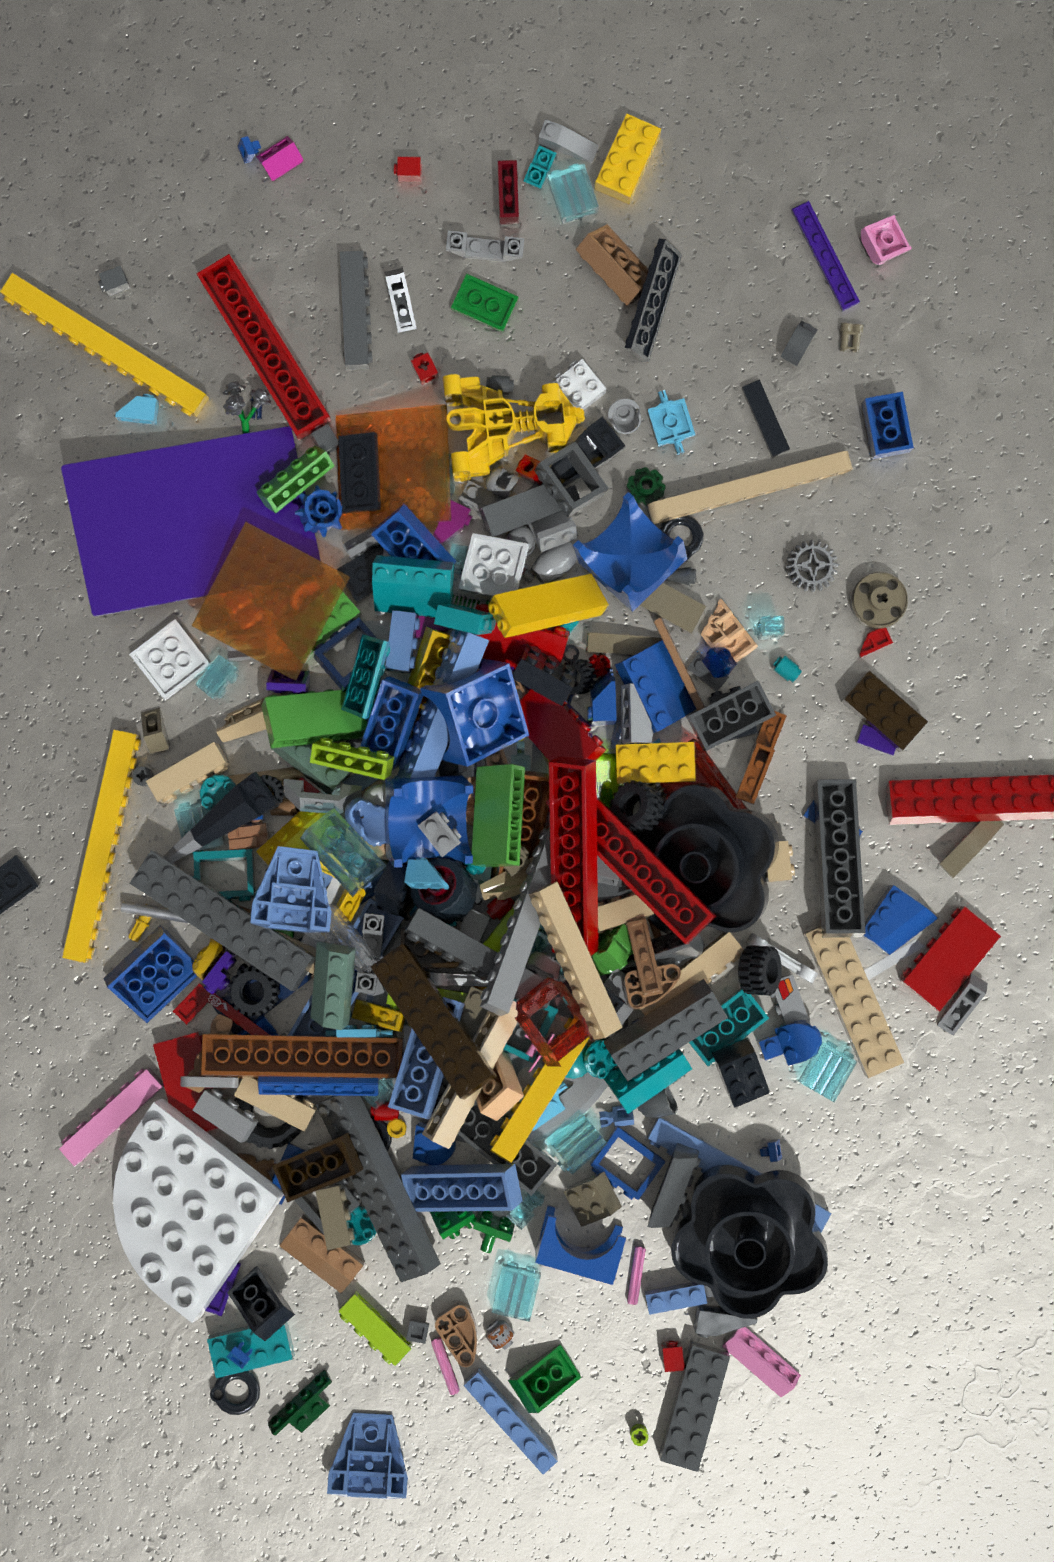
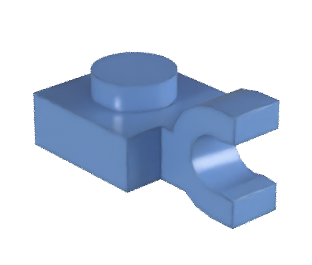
(617, 1116)

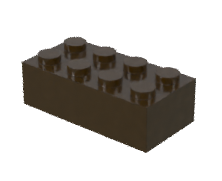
(884, 711)
(317, 1167)

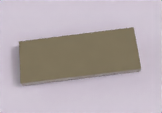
(674, 607)

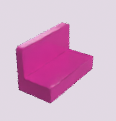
(280, 158)

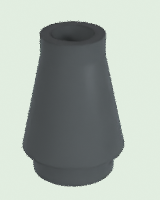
(684, 576)

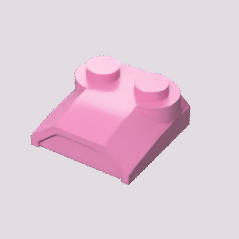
(884, 240)

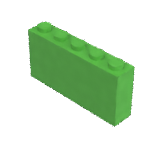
(309, 717)
(498, 815)

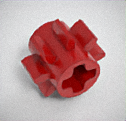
(600, 663)

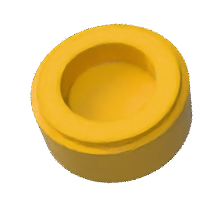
(396, 1128)

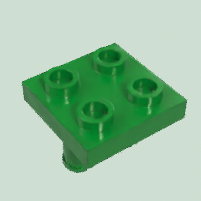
(452, 1221)
(494, 1228)

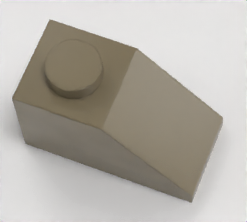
(154, 731)

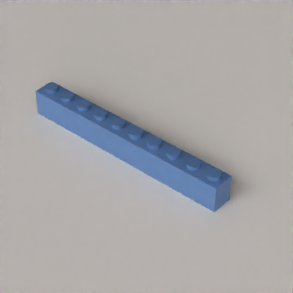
(667, 1135)

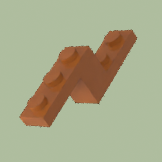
(760, 758)

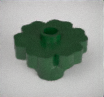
(646, 477)

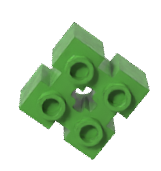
(613, 950)

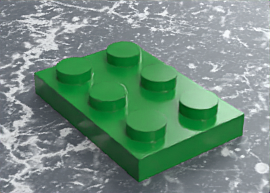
(484, 303)

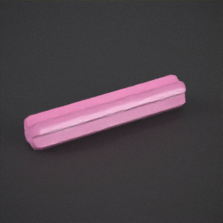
(636, 1275)
(445, 1365)

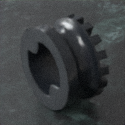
(574, 656)

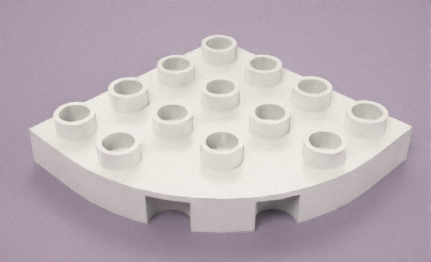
(186, 1208)

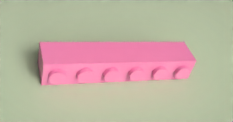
(111, 1117)

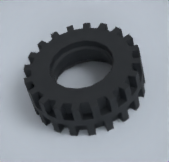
(270, 1137)

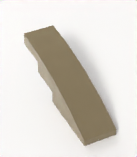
(618, 643)
(969, 846)

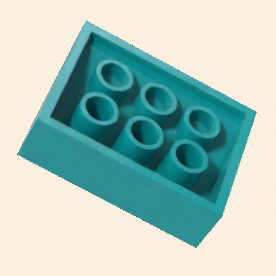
(411, 585)
(366, 676)

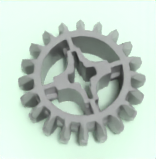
(829, 565)

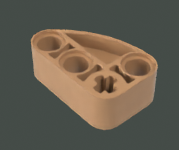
(667, 985)
(463, 1327)

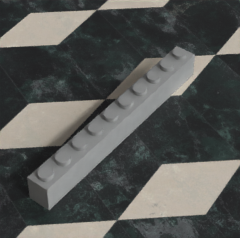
(520, 936)

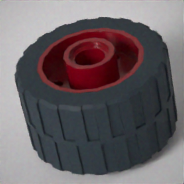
(451, 903)

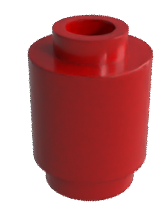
(499, 908)
(384, 1113)

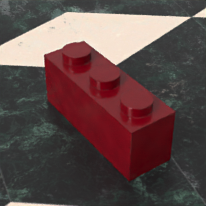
(508, 192)

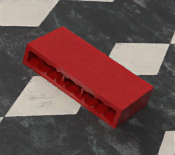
(549, 640)
(558, 730)
(949, 958)
(175, 1060)

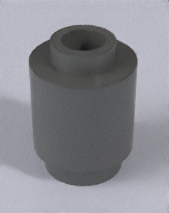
(502, 383)

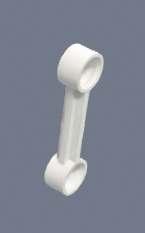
(787, 961)
(456, 979)

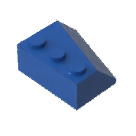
(603, 701)
(896, 920)

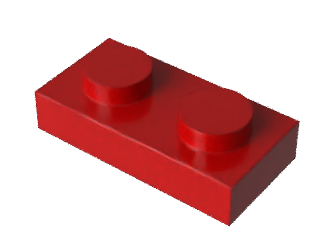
(191, 1004)

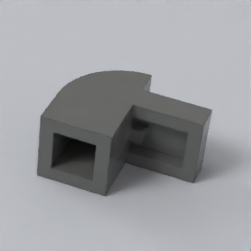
(799, 343)

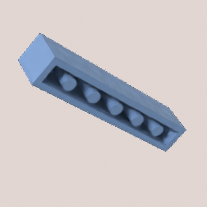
(510, 1421)

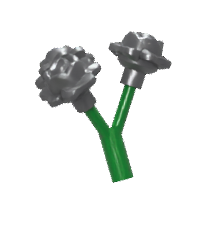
(235, 402)

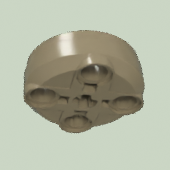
(868, 601)

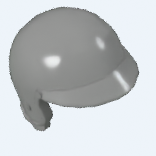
(625, 416)

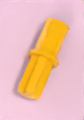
(139, 927)

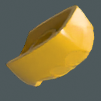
(207, 958)

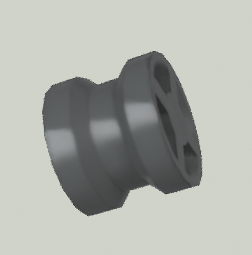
(146, 774)

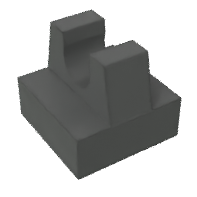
(417, 1331)

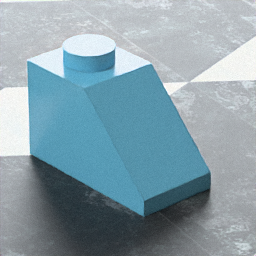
(140, 410)
(423, 875)

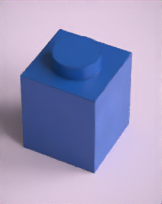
(770, 1047)

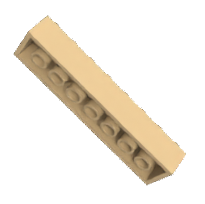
(854, 1002)

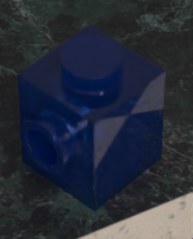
(719, 662)

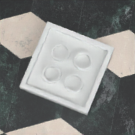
(493, 565)
(170, 659)

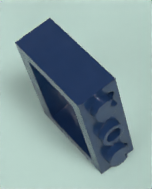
(335, 638)

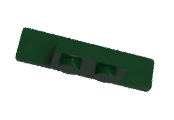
(303, 1407)

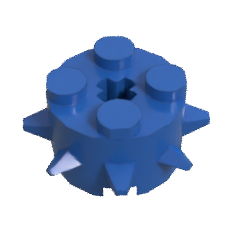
(327, 504)

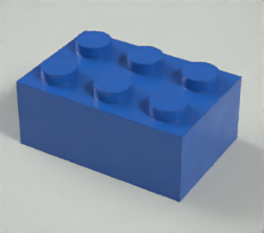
(887, 425)

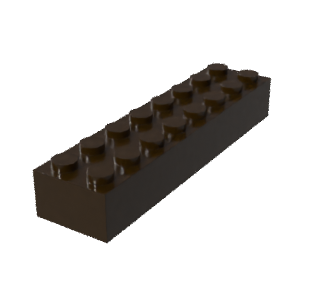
(433, 1021)

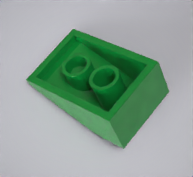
(544, 1379)

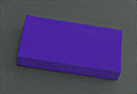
(872, 739)

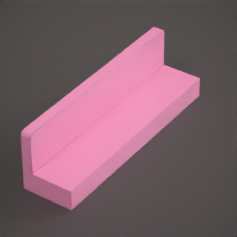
(762, 1361)

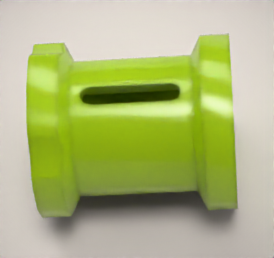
(643, 1438)

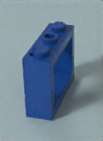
(641, 1148)

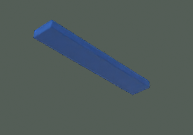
(318, 1086)

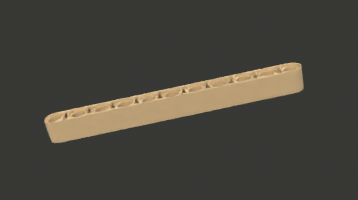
(749, 487)

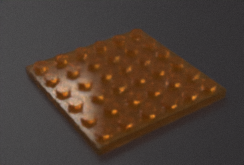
(411, 463)
(270, 601)

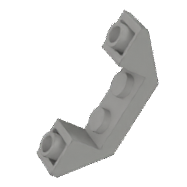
(484, 248)
(320, 802)
(373, 935)

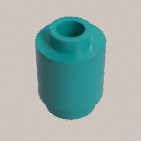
(787, 668)

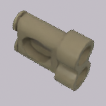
(850, 330)

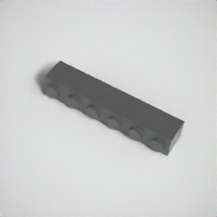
(355, 310)

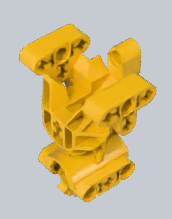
(497, 423)

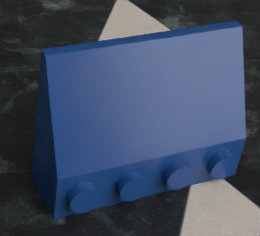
(657, 685)
(152, 974)

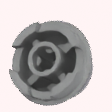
(543, 965)

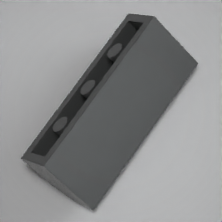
(518, 510)

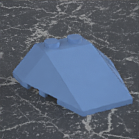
(292, 893)
(369, 1460)

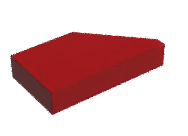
(874, 641)

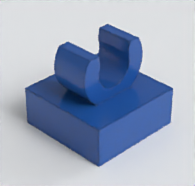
(248, 149)
(773, 1150)
(239, 1357)

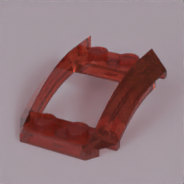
(567, 1040)

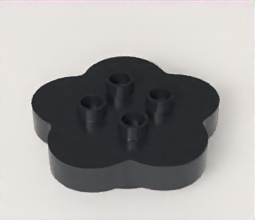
(716, 854)
(750, 1239)

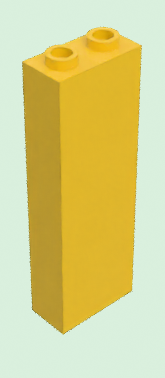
(547, 605)

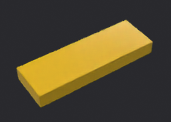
(378, 1015)

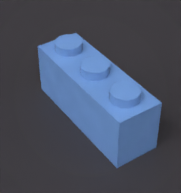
(402, 641)
(675, 1297)

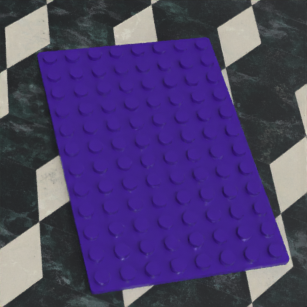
(167, 517)

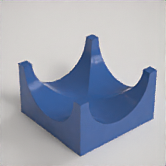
(631, 555)
(480, 712)
(413, 801)
(593, 1262)

